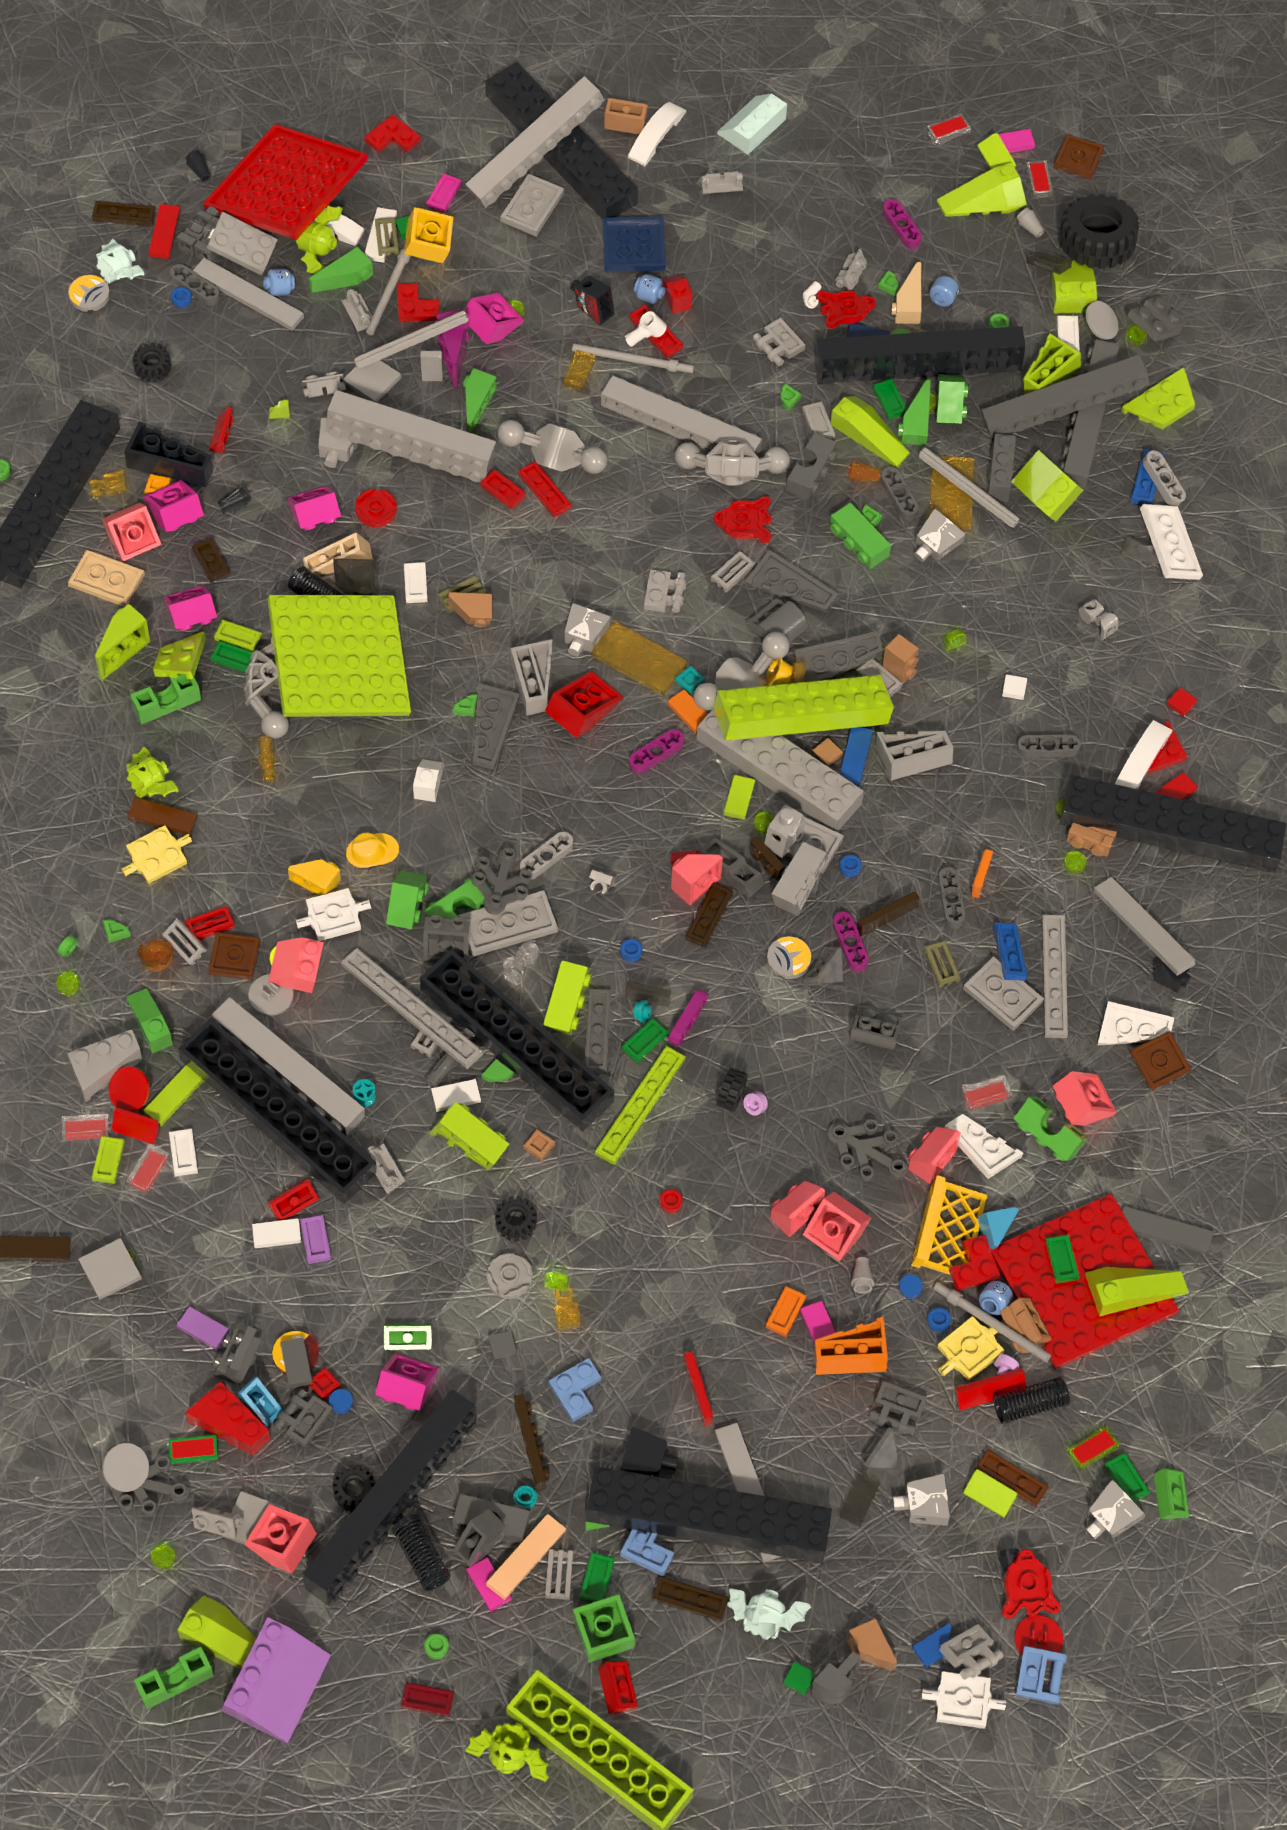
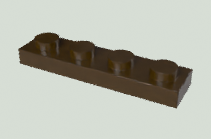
(534, 1451)

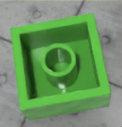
(603, 1628)

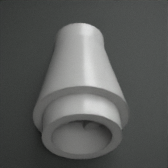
(1029, 221)
(862, 1276)

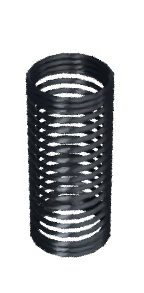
(302, 583)
(1058, 1387)
(436, 1577)

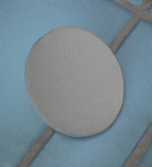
(1102, 320)
(269, 998)
(125, 1467)

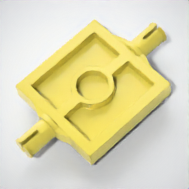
(156, 854)
(969, 1349)

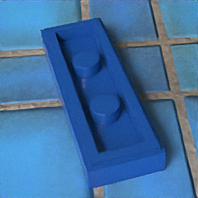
(1144, 486)
(856, 754)
(1010, 951)

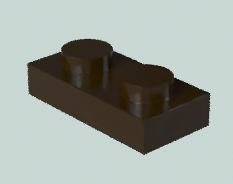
(210, 560)
(762, 853)

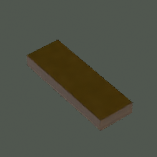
(124, 213)
(888, 913)
(709, 915)
(35, 1248)
(690, 1598)

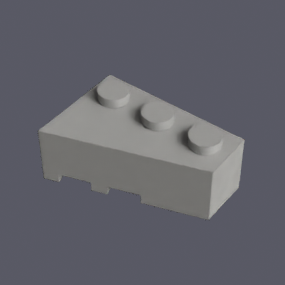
(533, 673)
(913, 753)
(799, 878)
(99, 1061)

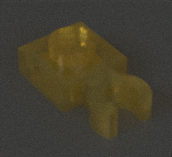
(111, 485)
(566, 1313)

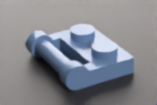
(1033, 1671)

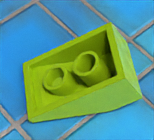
(1073, 289)
(1047, 486)
(121, 641)

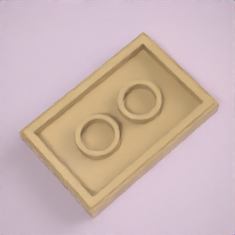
(106, 578)

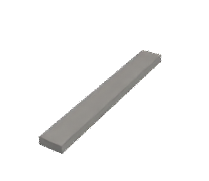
(412, 1008)

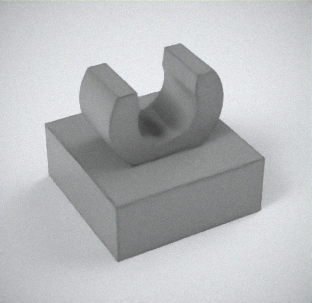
(602, 878)

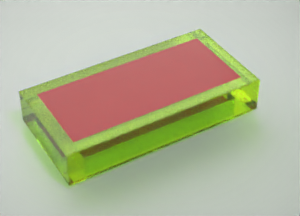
(1093, 1448)

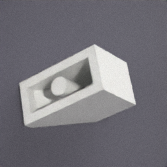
(427, 780)

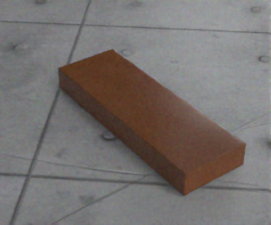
(161, 815)
(1025, 1485)

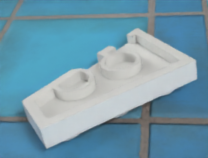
(1132, 1025)
(983, 1149)

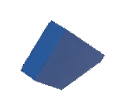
(929, 1649)

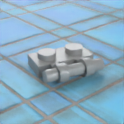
(783, 337)
(657, 591)
(968, 1645)

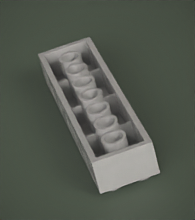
(410, 436)
(788, 773)

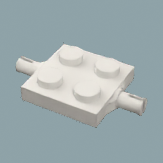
(333, 914)
(963, 1700)

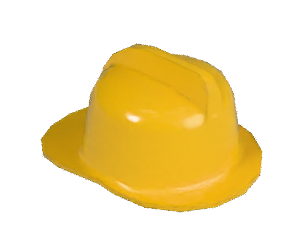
(778, 673)
(372, 850)

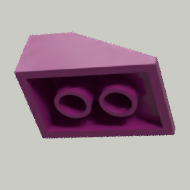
(453, 347)

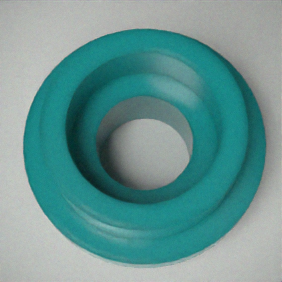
(642, 1011)
(525, 1490)

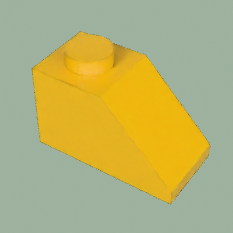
(316, 876)

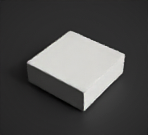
(1014, 687)

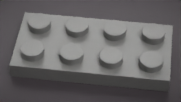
(516, 924)

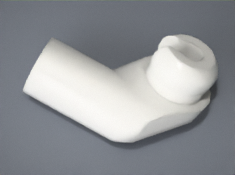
(809, 295)

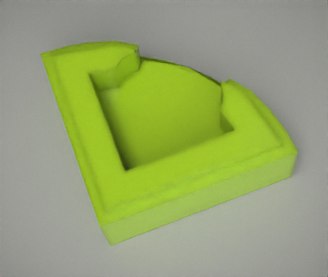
(280, 410)

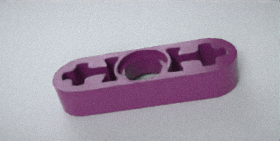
(902, 215)
(660, 742)
(852, 932)
(688, 1017)

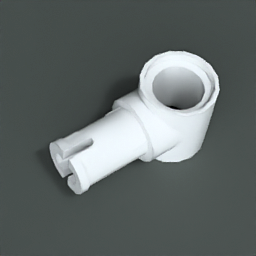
(649, 326)

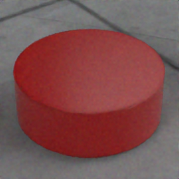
(671, 1201)

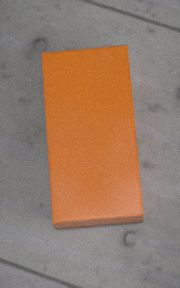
(687, 710)
(982, 873)
(785, 1311)

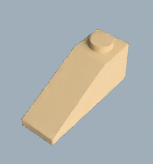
(908, 299)
(347, 548)

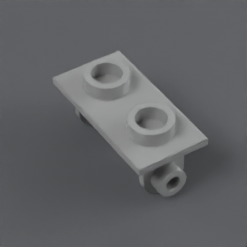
(722, 183)
(852, 270)
(357, 310)
(315, 384)
(386, 1168)
(212, 1521)

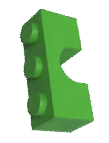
(153, 705)
(464, 896)
(1033, 1119)
(188, 1672)

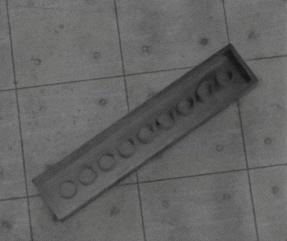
(575, 156)
(919, 354)
(54, 489)
(1174, 823)
(517, 1040)
(277, 1110)
(390, 1497)
(708, 1514)

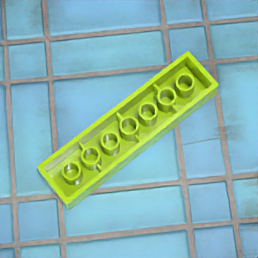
(803, 707)
(599, 1752)

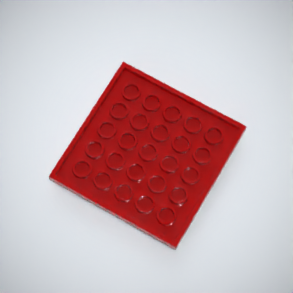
(286, 181)
(1098, 1240)

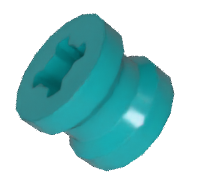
(364, 1087)

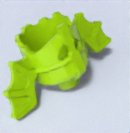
(319, 239)
(148, 775)
(509, 1750)

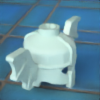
(116, 262)
(765, 1613)

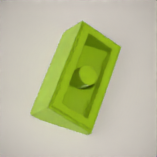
(995, 151)
(990, 1493)

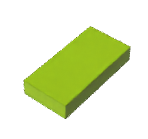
(238, 635)
(739, 797)
(108, 1159)

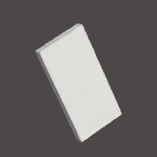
(1171, 542)

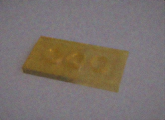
(949, 498)
(639, 658)

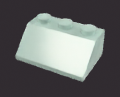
(754, 122)

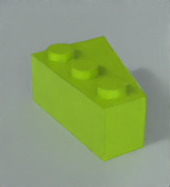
(1054, 364)
(567, 998)
(471, 1135)

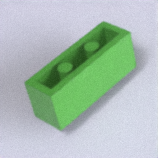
(859, 536)

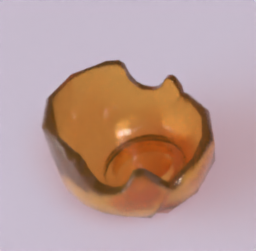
(156, 955)

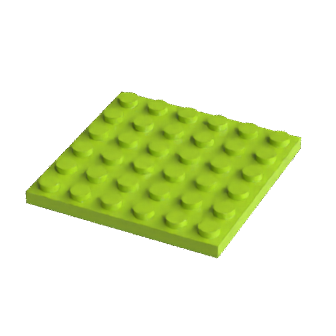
(338, 655)

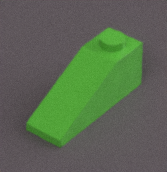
(343, 272)
(479, 391)
(915, 420)
(150, 1020)

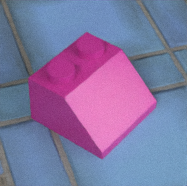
(492, 317)
(174, 505)
(314, 507)
(190, 608)
(406, 1381)

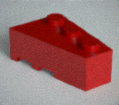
(229, 1419)

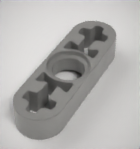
(1162, 486)
(549, 846)

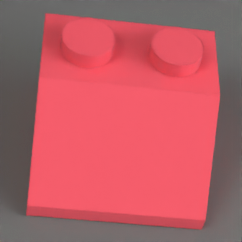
(131, 531)
(695, 875)
(296, 964)
(1083, 1098)
(934, 1153)
(797, 1207)
(836, 1225)
(281, 1538)

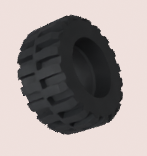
(1096, 248)

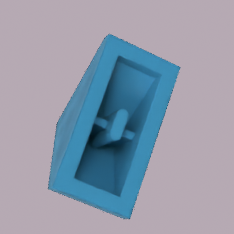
(995, 1224)
(259, 1402)

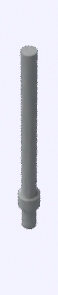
(402, 260)
(672, 365)
(956, 1298)

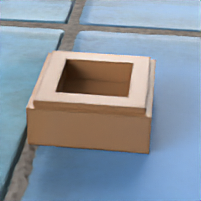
(827, 752)
(539, 1145)

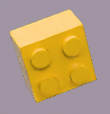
(428, 235)

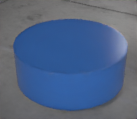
(181, 297)
(850, 866)
(631, 950)
(910, 1286)
(939, 1319)
(341, 1401)

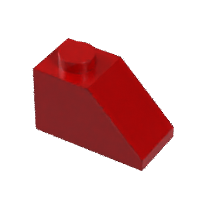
(677, 293)

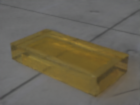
(579, 370)

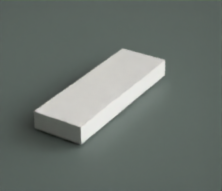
(372, 248)

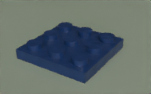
(633, 244)

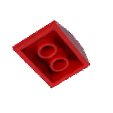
(582, 703)

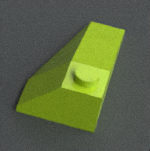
(990, 192)
(868, 429)
(1126, 1288)
(217, 1632)

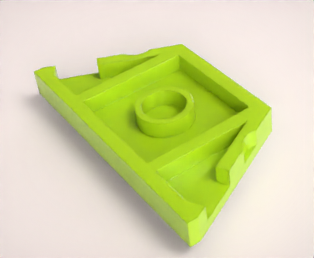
(1164, 401)
(180, 657)

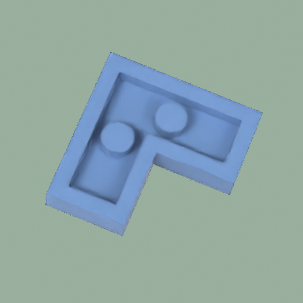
(570, 1386)
(644, 1552)

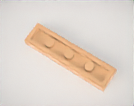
(526, 1557)

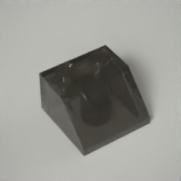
(356, 576)

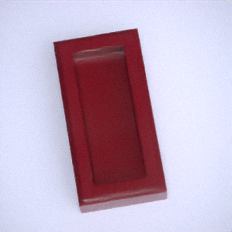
(427, 1699)

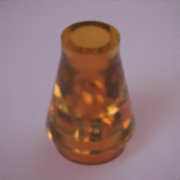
(863, 473)

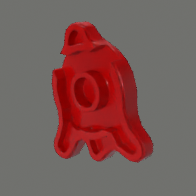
(844, 307)
(746, 520)
(1028, 1586)

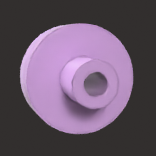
(755, 1103)
(1005, 1364)

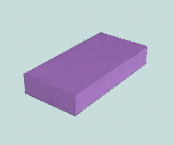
(315, 1239)
(202, 1328)

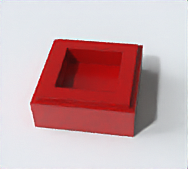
(1182, 702)
(324, 1384)

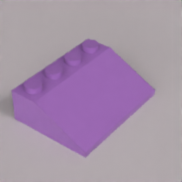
(276, 1681)

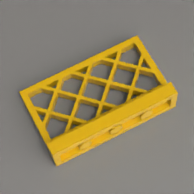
(931, 1218)

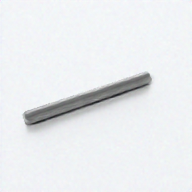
(411, 339)
(969, 487)

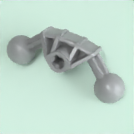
(554, 447)
(732, 461)
(741, 674)
(259, 681)

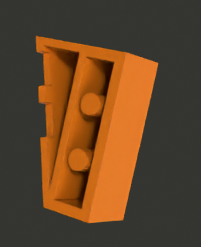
(852, 1351)

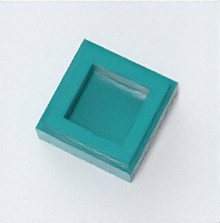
(689, 680)

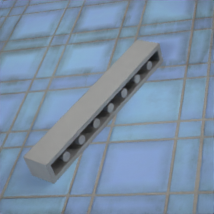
(535, 142)
(672, 416)
(290, 1067)

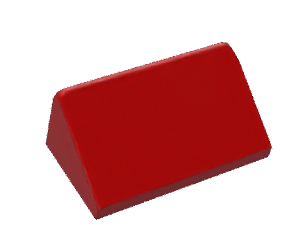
(222, 431)
(135, 1125)
(292, 1200)
(617, 1687)

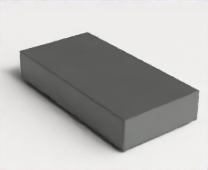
(296, 1362)

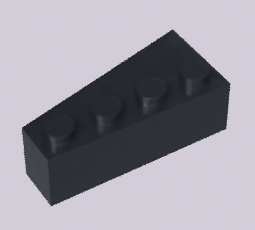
(166, 457)

